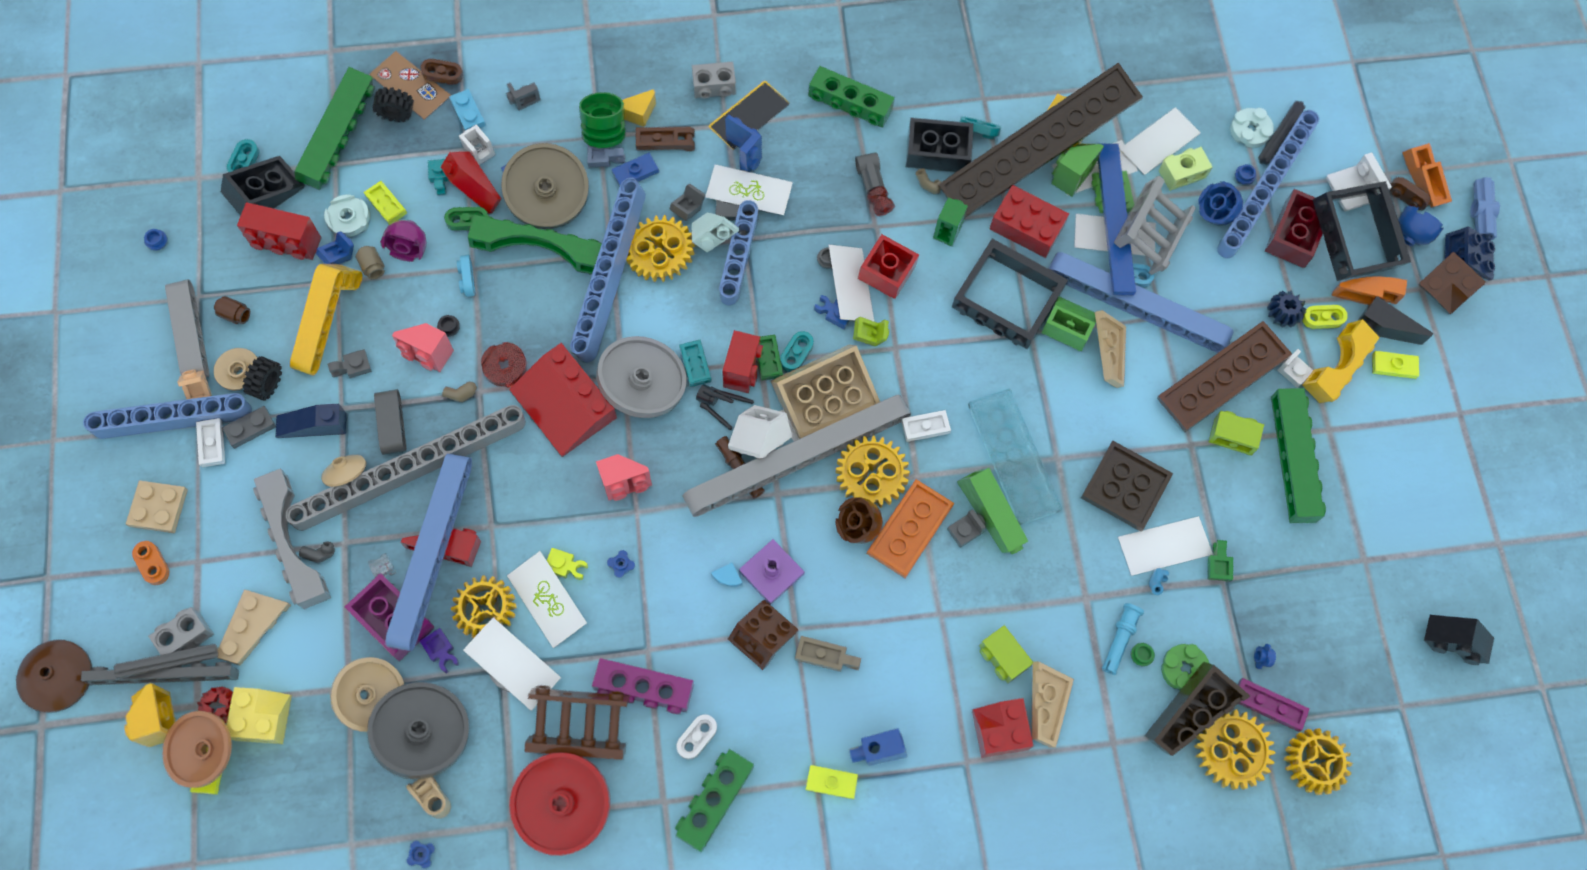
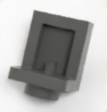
(688, 203)

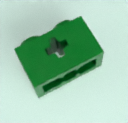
(950, 221)

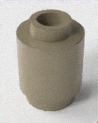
(370, 262)

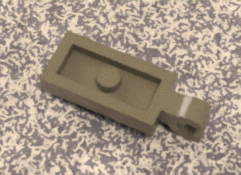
(825, 655)

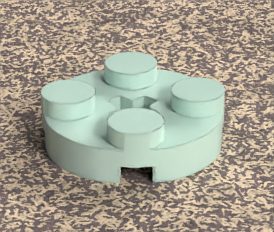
(1257, 118)
(350, 227)

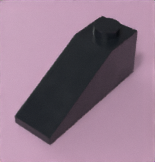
(1393, 324)

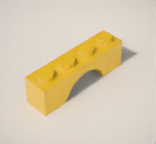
(1355, 344)

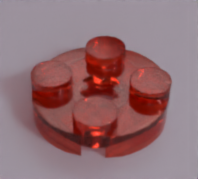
(507, 376)

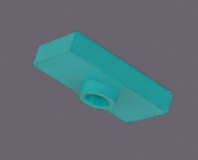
(695, 363)

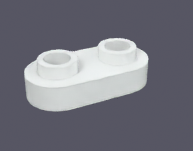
(696, 737)

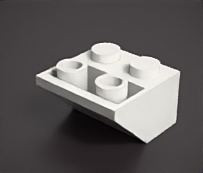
(759, 431)

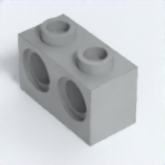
(713, 75)
(178, 629)

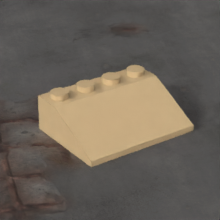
(825, 390)

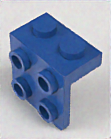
(747, 140)

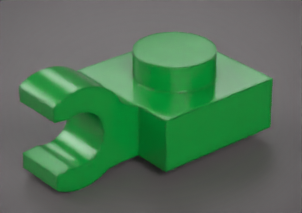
(1219, 565)

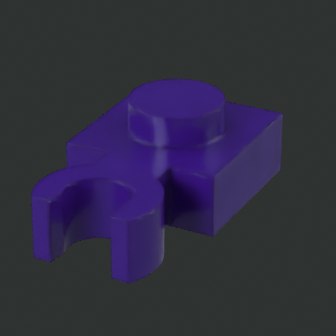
(438, 647)

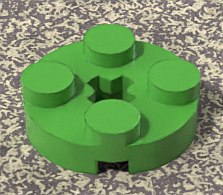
(1173, 662)

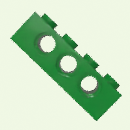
(845, 87)
(699, 837)

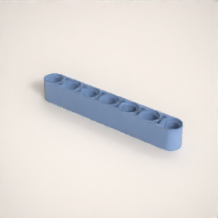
(157, 412)

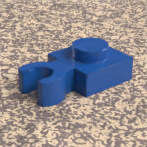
(832, 312)

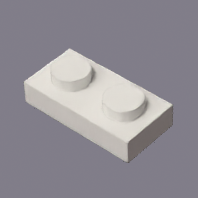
(926, 426)
(210, 442)

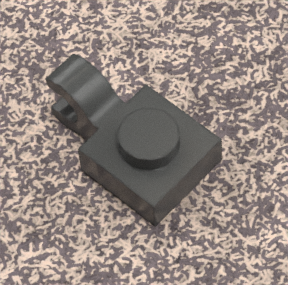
(353, 364)

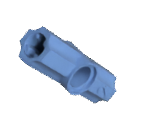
(1485, 208)

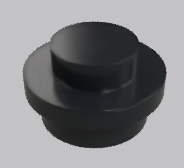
(449, 325)

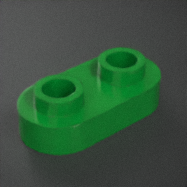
(464, 214)

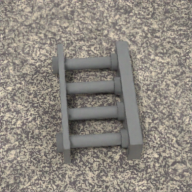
(1137, 220)

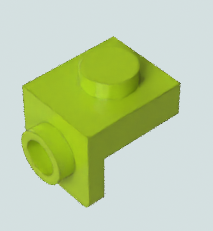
(870, 331)

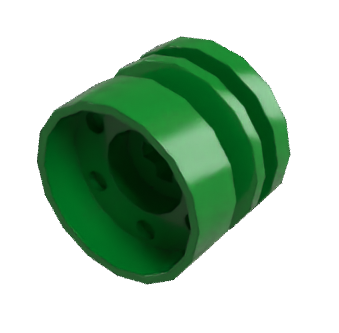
(602, 120)

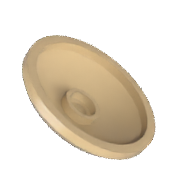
(366, 674)

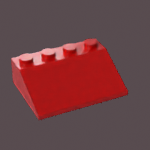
(563, 400)

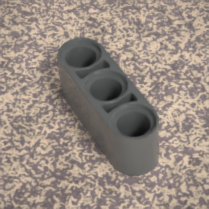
(390, 422)

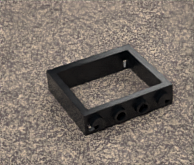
(1385, 220)
(1023, 266)

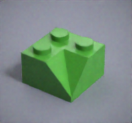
(1075, 167)

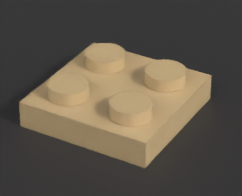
(156, 506)

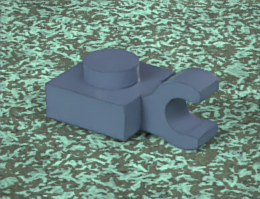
(602, 156)

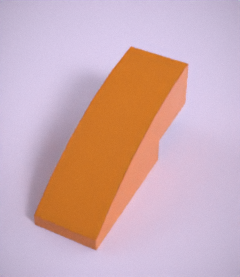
(1427, 174)
(1366, 289)

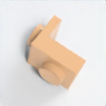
(194, 384)

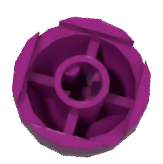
(404, 240)

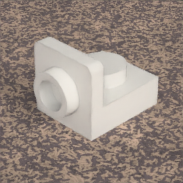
(1295, 369)

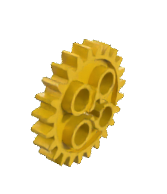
(672, 234)
(857, 458)
(1224, 767)

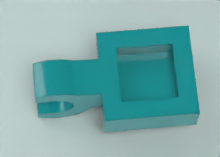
(437, 175)

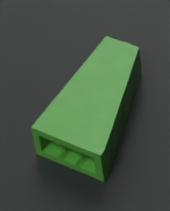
(992, 505)

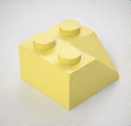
(258, 715)

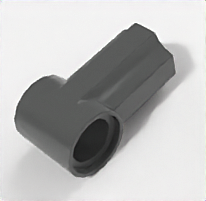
(869, 168)

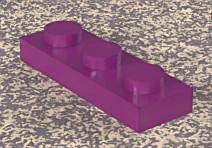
(1274, 705)

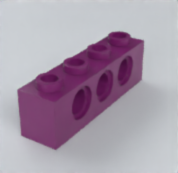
(609, 670)

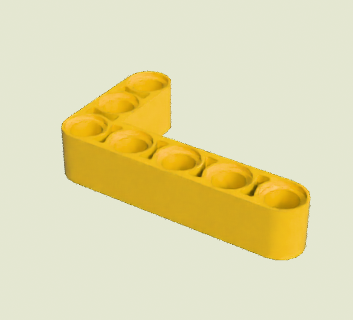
(319, 313)

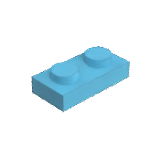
(467, 110)

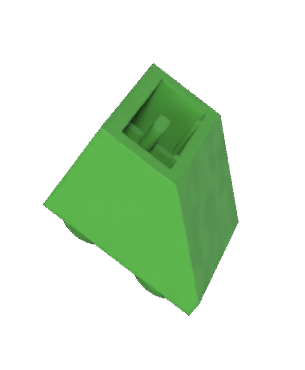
(1070, 324)

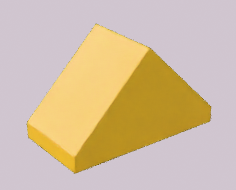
(639, 107)

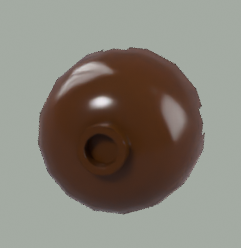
(859, 520)

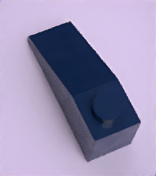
(312, 421)

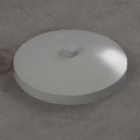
(641, 377)

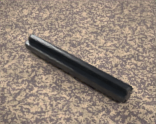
(1281, 132)

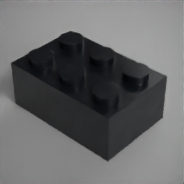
(939, 144)

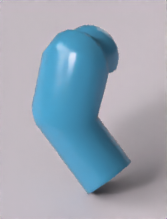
(1155, 580)

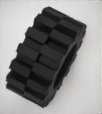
(393, 104)
(262, 378)

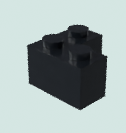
(1460, 635)

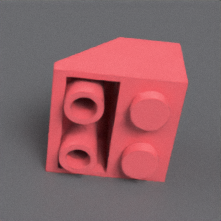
(424, 345)
(623, 476)

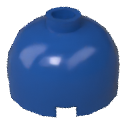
(1220, 203)
(1419, 228)

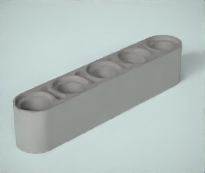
(186, 327)

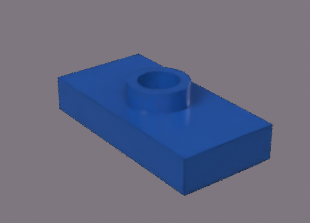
(638, 168)

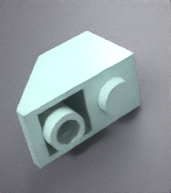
(711, 231)

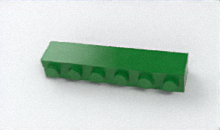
(334, 128)
(1297, 456)

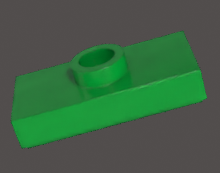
(770, 361)

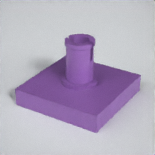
(771, 571)

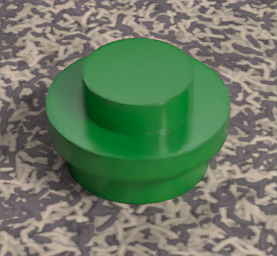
(1142, 654)

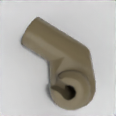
(925, 183)
(462, 393)

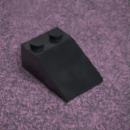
(261, 184)

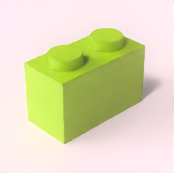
(1236, 432)
(1005, 654)

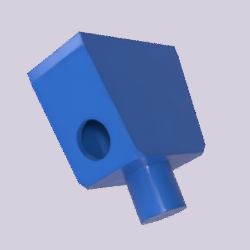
(890, 744)

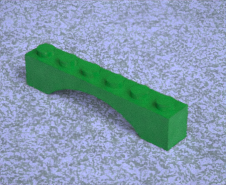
(492, 234)

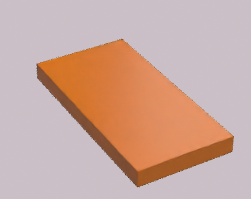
(910, 528)

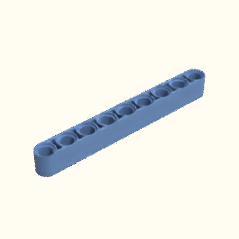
(1283, 160)
(624, 217)
(1143, 304)
(429, 553)

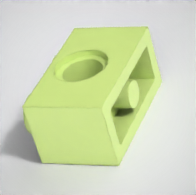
(1196, 168)

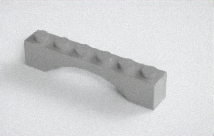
(276, 497)

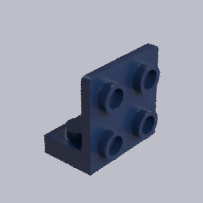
(1473, 249)

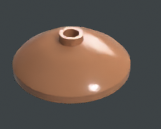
(186, 749)

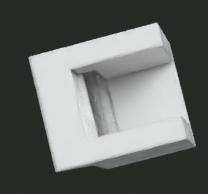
(478, 144)

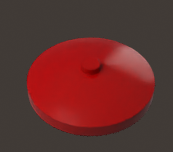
(559, 803)

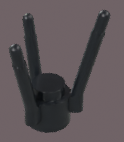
(710, 395)

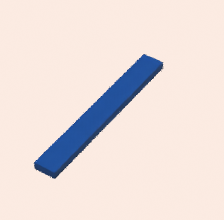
(1114, 217)

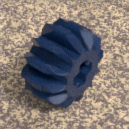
(1286, 309)

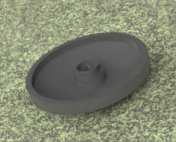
(418, 730)

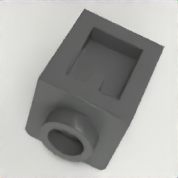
(524, 96)
(967, 528)

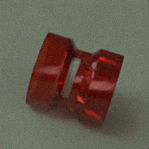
(880, 201)

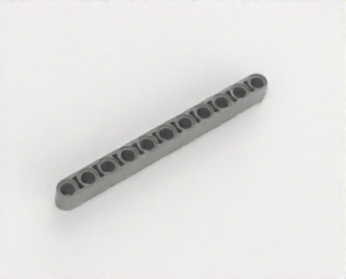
(795, 456)
(395, 468)

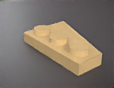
(1112, 347)
(248, 625)
(1049, 703)

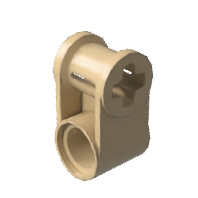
(426, 792)

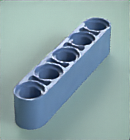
(738, 262)

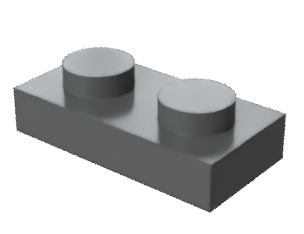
(249, 427)

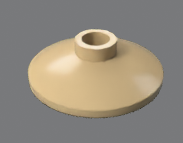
(228, 365)
(343, 470)

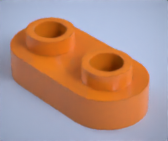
(150, 561)

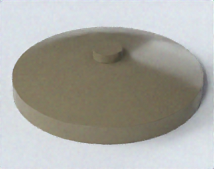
(545, 185)

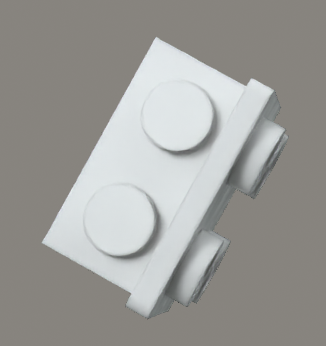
(1364, 173)

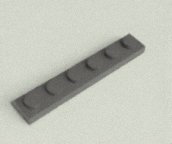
(196, 672)

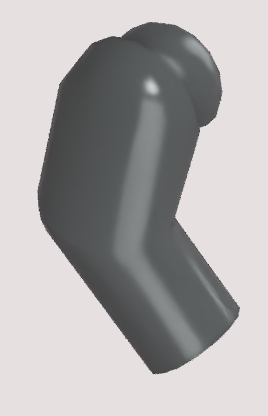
(324, 552)

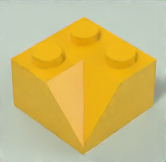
(150, 716)

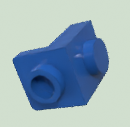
(336, 251)

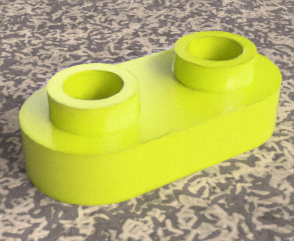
(1322, 316)

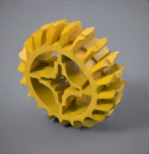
(489, 599)
(1321, 771)

